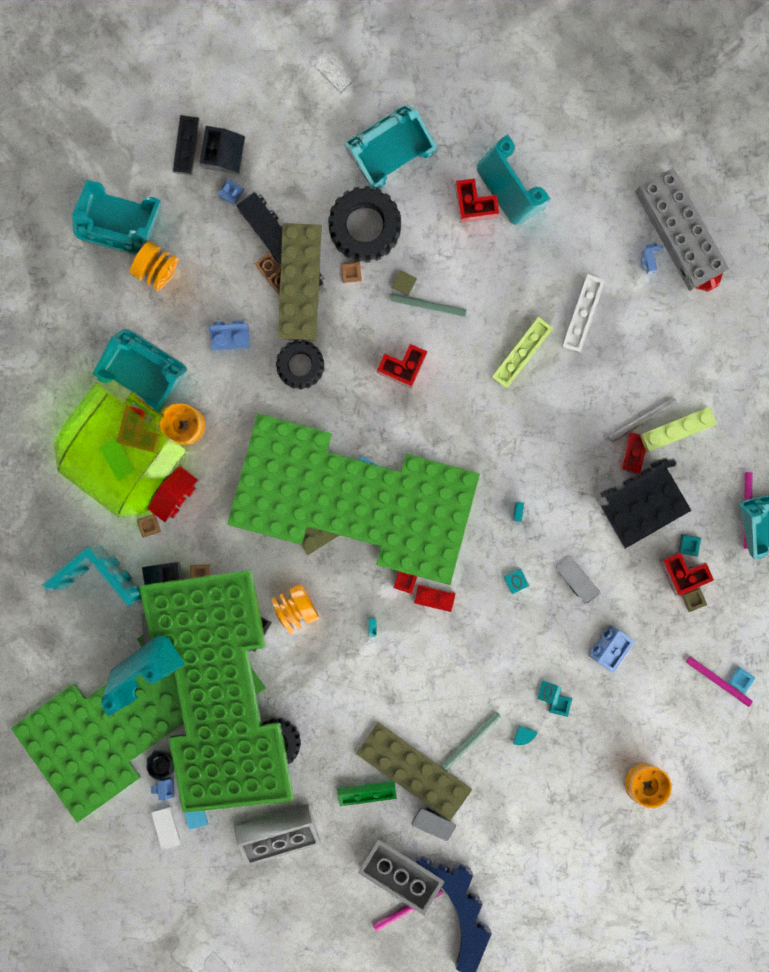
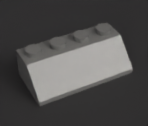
(277, 835)
(401, 877)

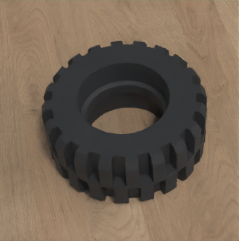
(359, 199)

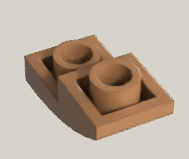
(270, 270)

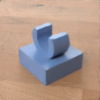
(231, 192)
(164, 789)

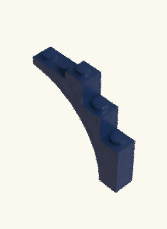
(473, 935)

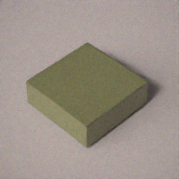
(404, 282)
(694, 599)

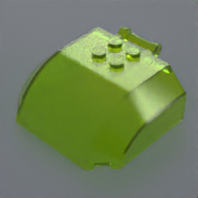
(116, 452)

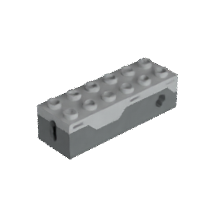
(682, 231)

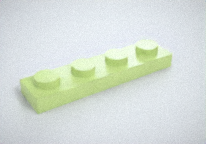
(522, 352)
(678, 429)

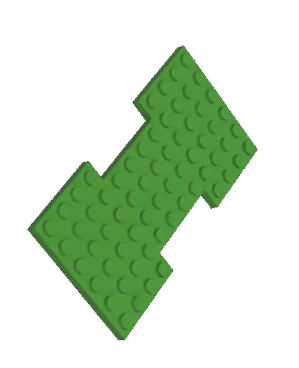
(298, 484)
(226, 750)
(88, 752)

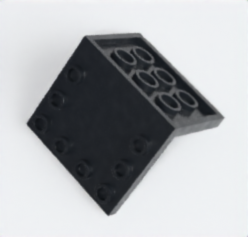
(644, 503)

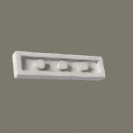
(583, 313)

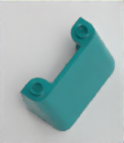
(390, 144)
(502, 181)
(114, 220)
(140, 368)
(755, 522)
(152, 661)

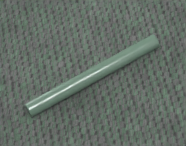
(428, 305)
(471, 741)

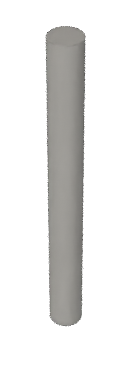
(643, 419)

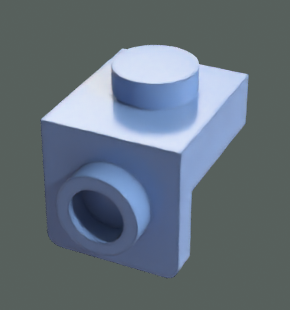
(648, 261)

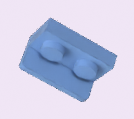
(229, 336)
(611, 648)

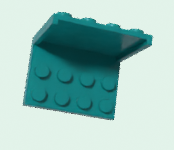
(106, 565)

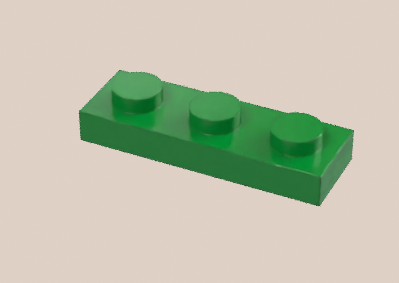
(367, 793)

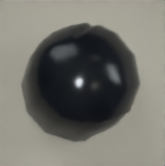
(160, 765)

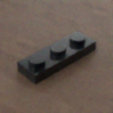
(186, 145)

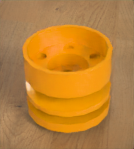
(151, 264)
(172, 424)
(295, 608)
(659, 785)

